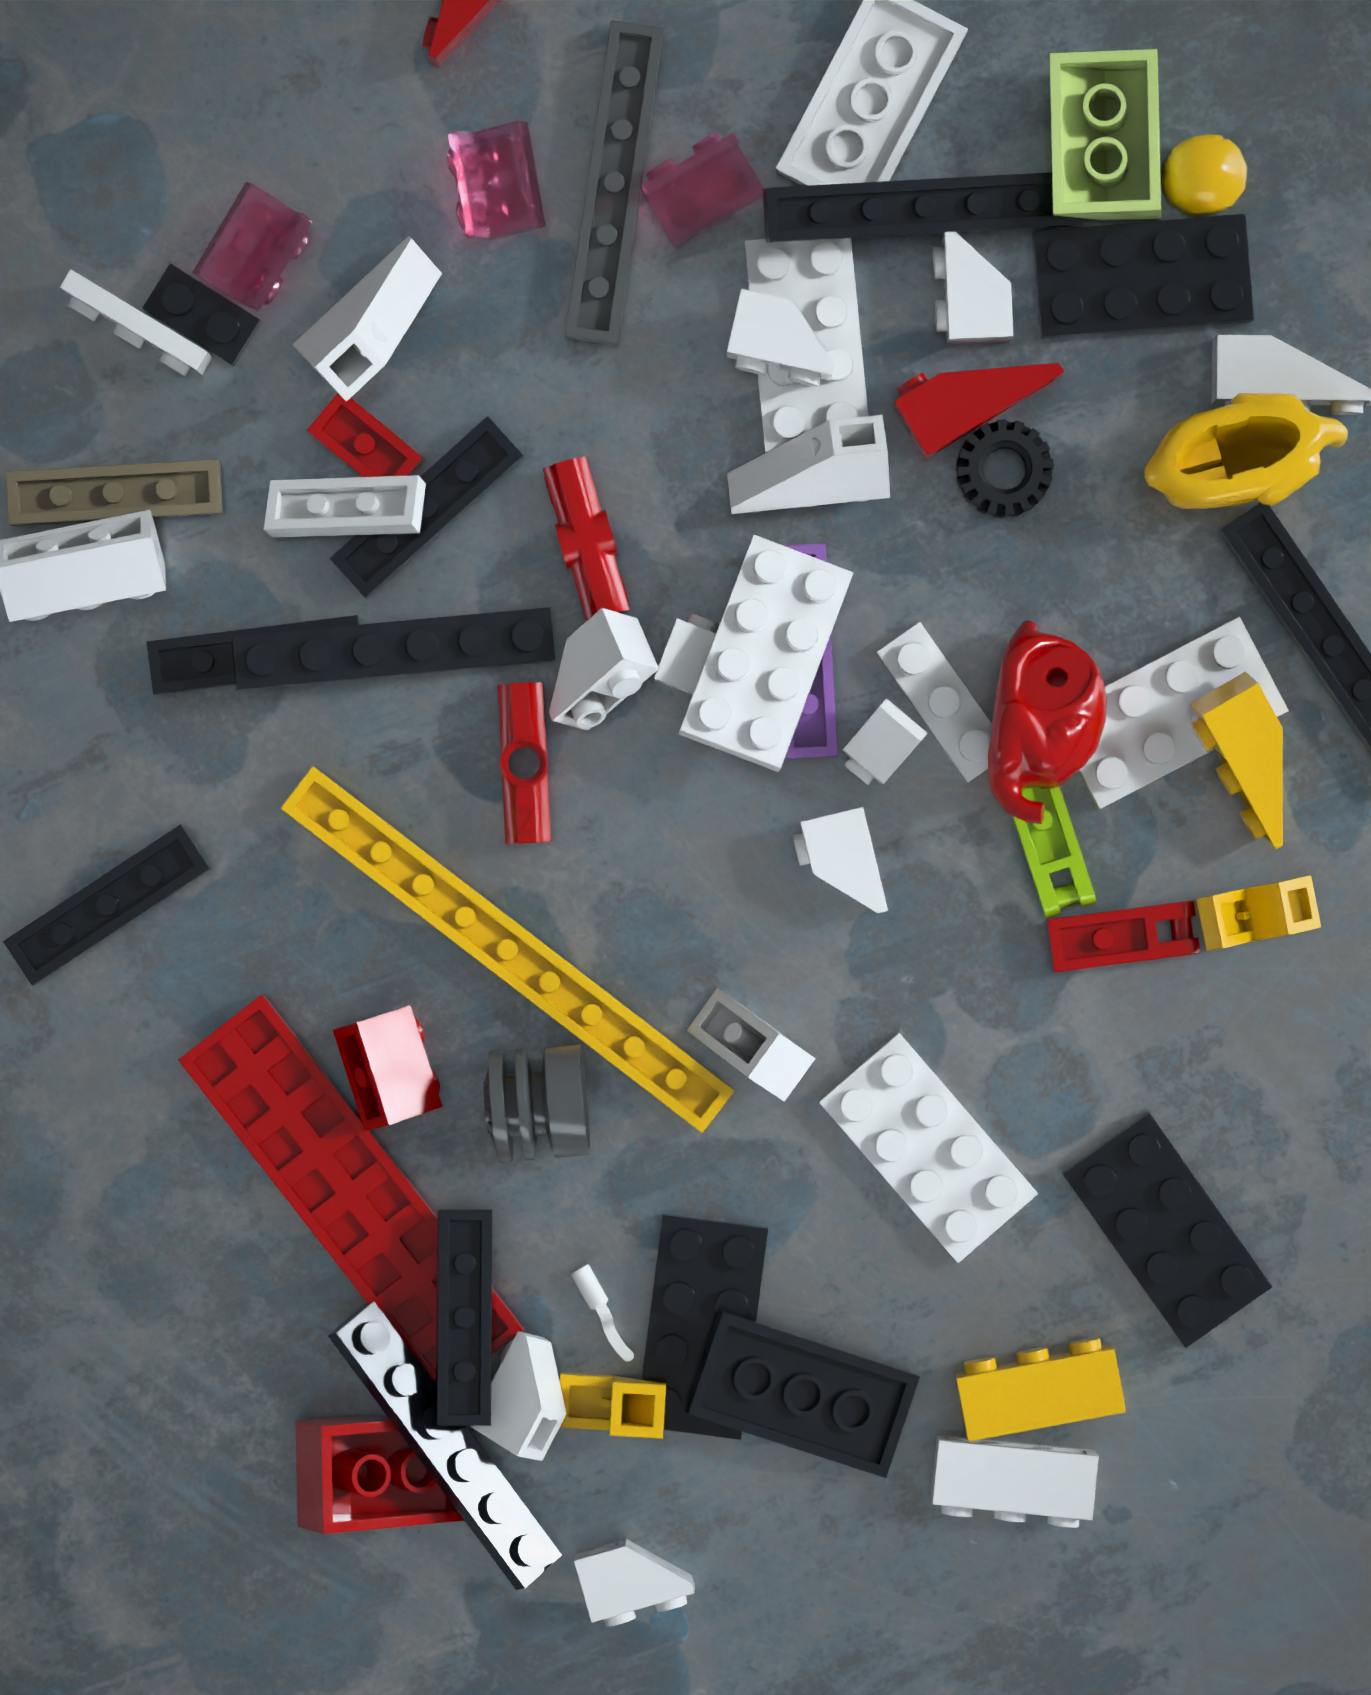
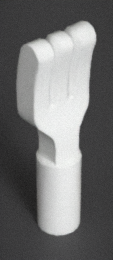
(596, 1300)

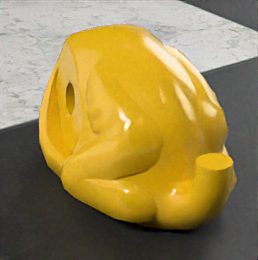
(1242, 452)

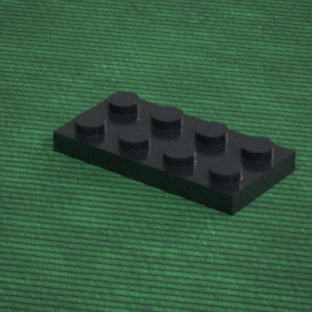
(1143, 276)
(1167, 1229)
(698, 1272)
(802, 1393)

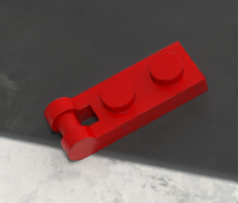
(1120, 936)

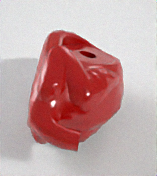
(1043, 718)

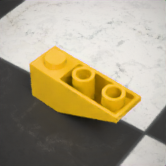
(1250, 745)

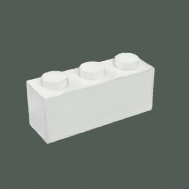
(81, 566)
(1014, 1480)

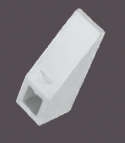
(370, 320)
(1273, 366)
(821, 467)

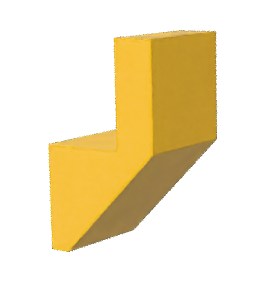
(1258, 913)
(613, 1403)

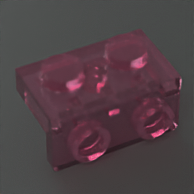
(495, 181)
(701, 188)
(253, 247)

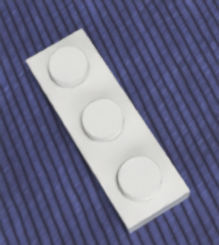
(134, 325)
(345, 506)
(940, 699)

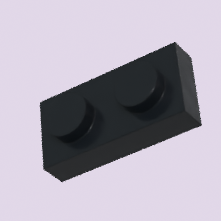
(202, 314)

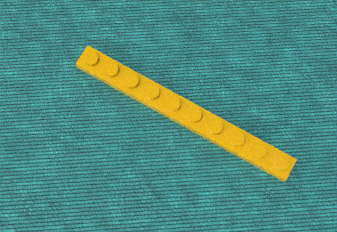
(507, 949)

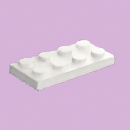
(872, 95)
(823, 286)
(766, 653)
(1152, 714)
(928, 1147)

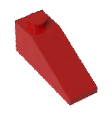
(961, 401)

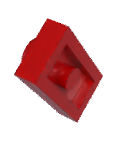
(363, 440)

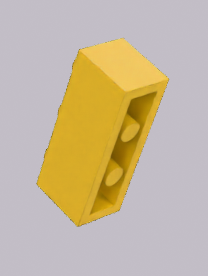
(1039, 1389)

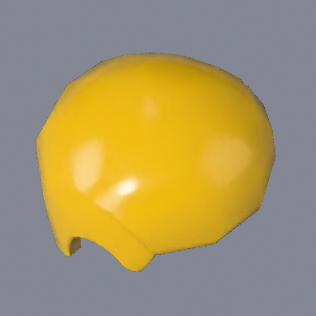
(1204, 175)

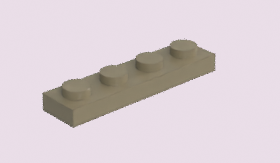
(113, 491)

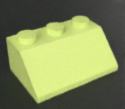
(1105, 135)

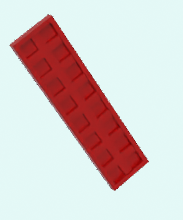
(331, 1171)

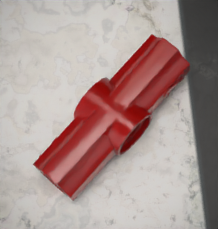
(585, 537)
(524, 726)

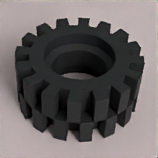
(1009, 436)

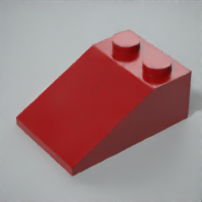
(363, 1477)

